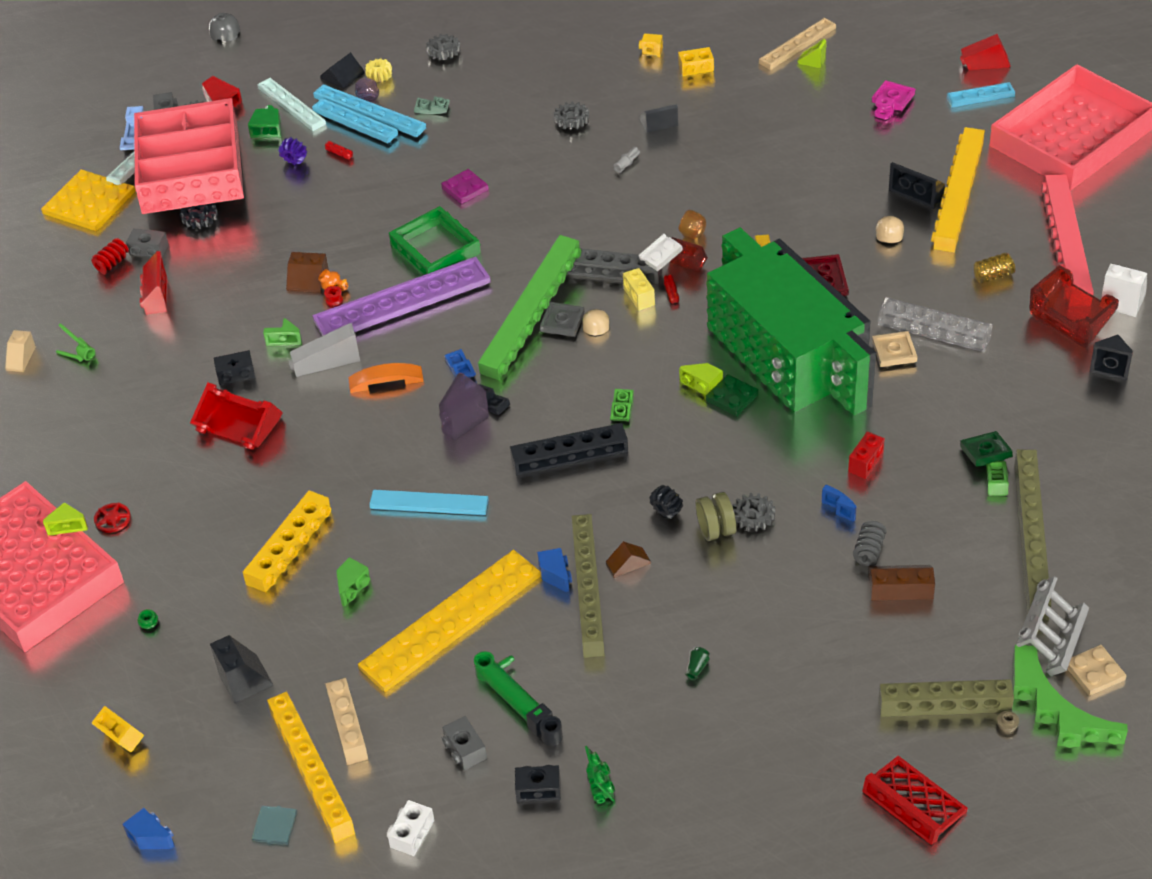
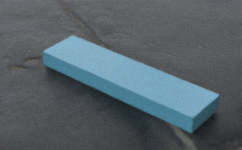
(980, 94)

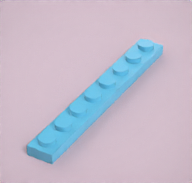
(371, 110)

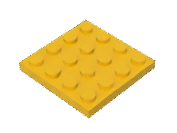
(88, 200)

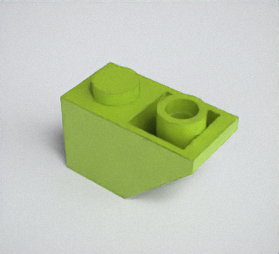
(700, 376)

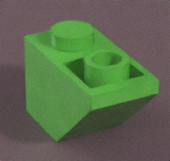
(351, 579)

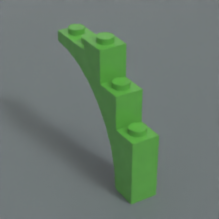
(1051, 707)

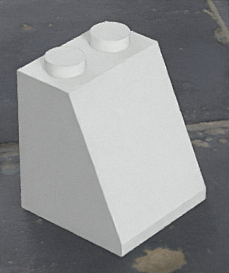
(1126, 286)

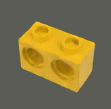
(696, 61)
(117, 729)

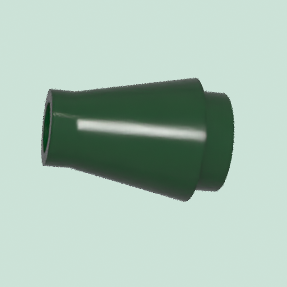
(697, 661)

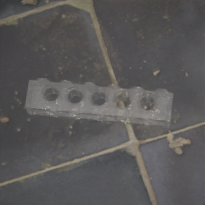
(935, 324)

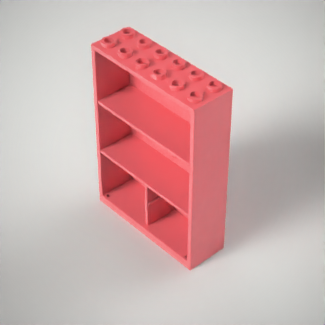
(187, 156)

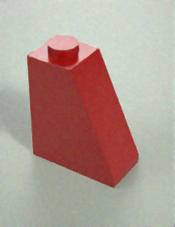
(985, 54)
(217, 89)

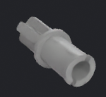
(626, 159)

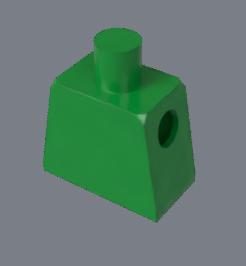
(265, 123)

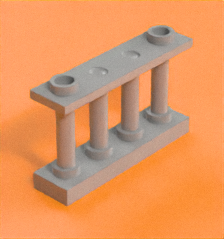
(1069, 627)

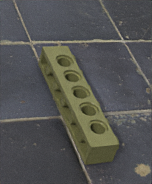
(945, 698)

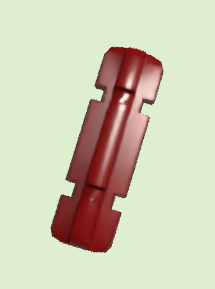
(339, 150)
(671, 289)

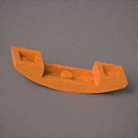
(385, 373)

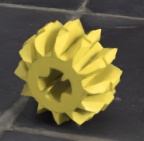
(378, 70)

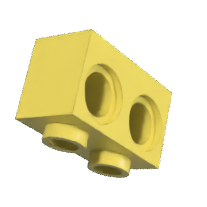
(638, 289)

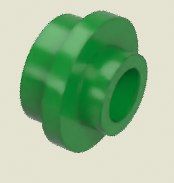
(147, 619)

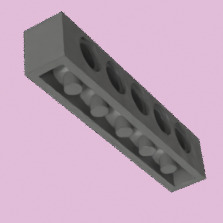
(611, 265)

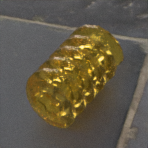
(993, 267)

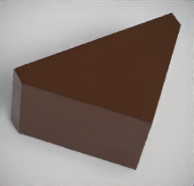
(626, 559)

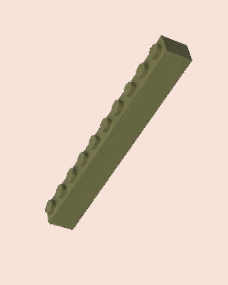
(1031, 523)

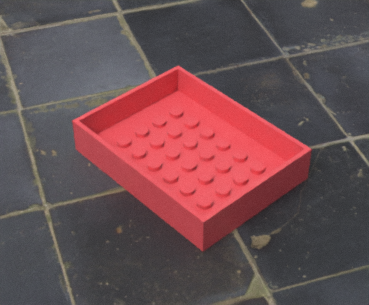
(1073, 126)
(45, 576)

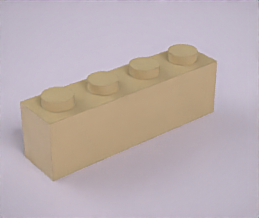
(346, 721)

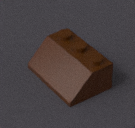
(901, 582)

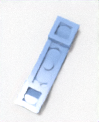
(127, 141)

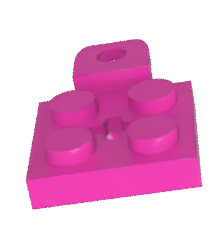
(890, 98)

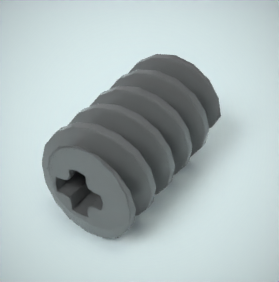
(869, 543)

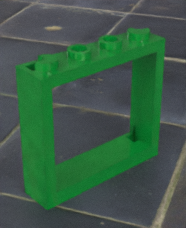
(437, 216)

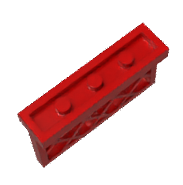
(904, 808)

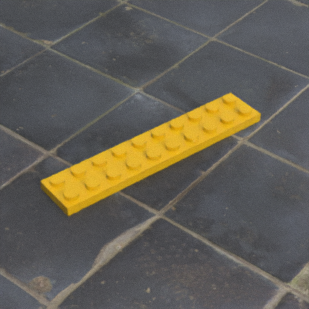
(448, 621)

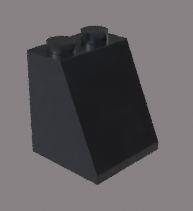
(239, 668)

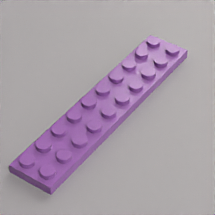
(404, 297)

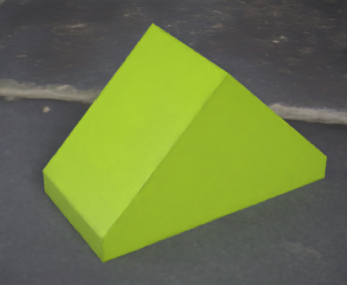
(814, 55)
(65, 520)

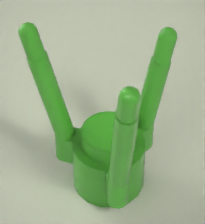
(83, 349)

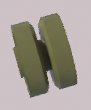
(715, 516)

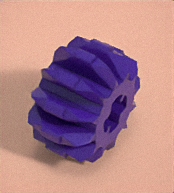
(292, 151)

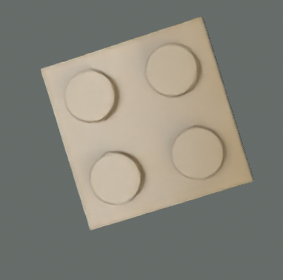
(894, 349)
(1095, 670)

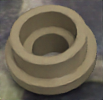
(1007, 726)

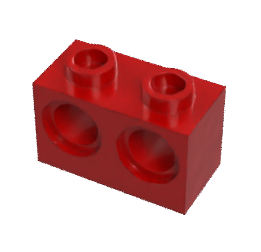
(866, 455)

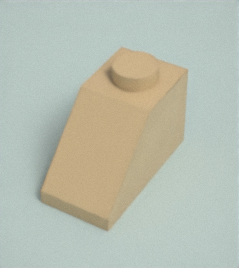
(19, 350)

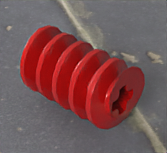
(110, 255)

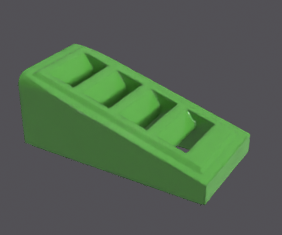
(997, 478)

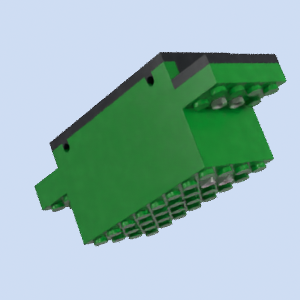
(790, 325)

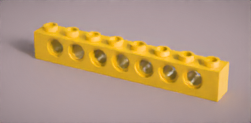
(311, 767)

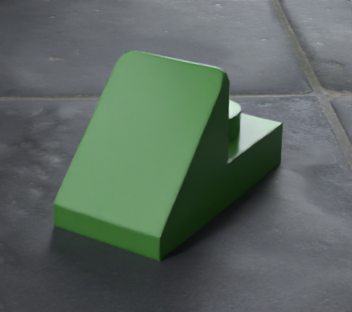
(284, 335)

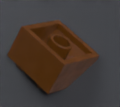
(304, 271)

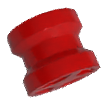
(333, 296)

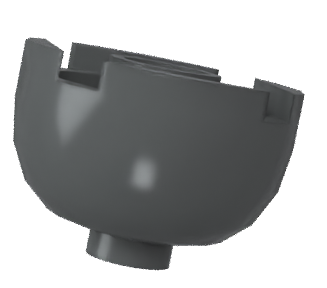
(224, 27)

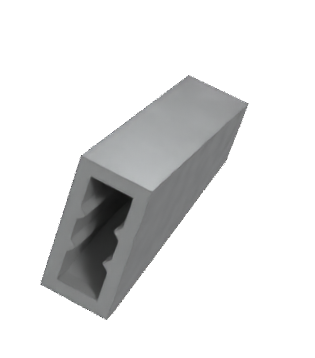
(326, 352)

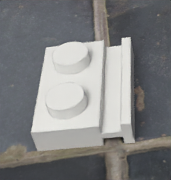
(660, 252)

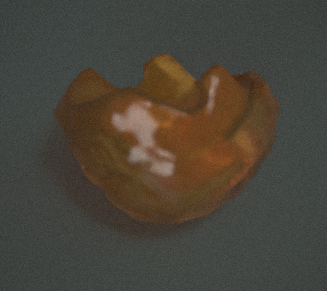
(692, 224)

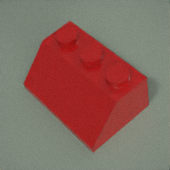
(154, 286)

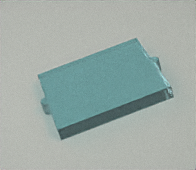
(274, 825)

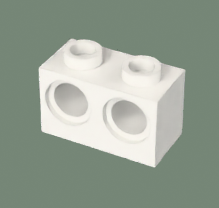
(415, 829)

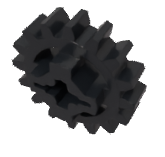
(199, 215)

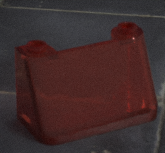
(1070, 308)

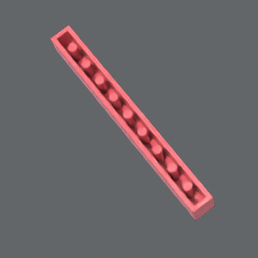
(1065, 229)

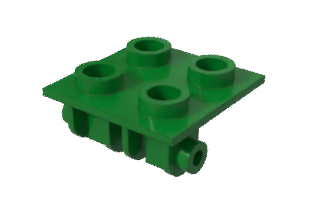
(598, 778)

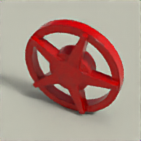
(112, 517)

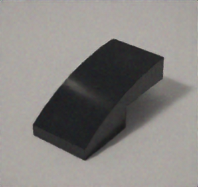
(495, 403)

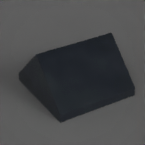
(343, 71)
(660, 118)
(1111, 358)

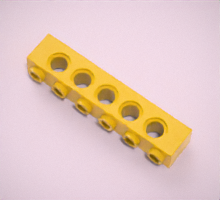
(287, 541)

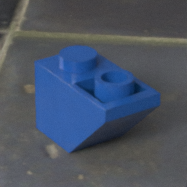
(553, 568)
(147, 832)

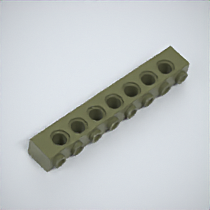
(587, 586)

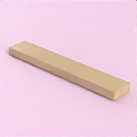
(797, 44)

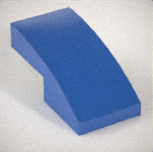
(458, 363)
(844, 505)

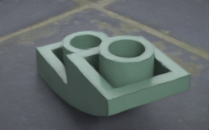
(437, 106)

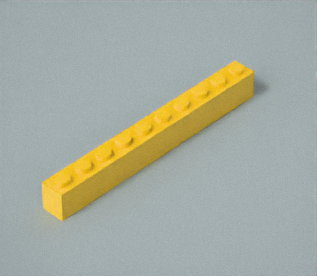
(958, 190)

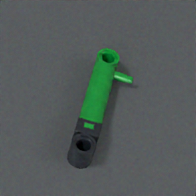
(538, 716)

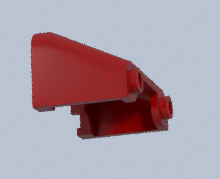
(234, 417)

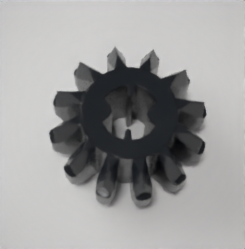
(666, 501)

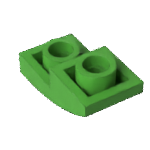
(622, 405)

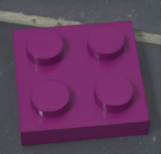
(464, 186)

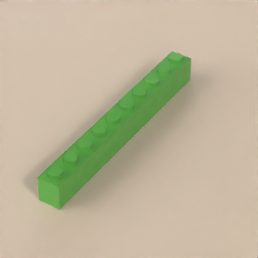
(529, 308)

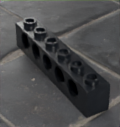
(569, 449)

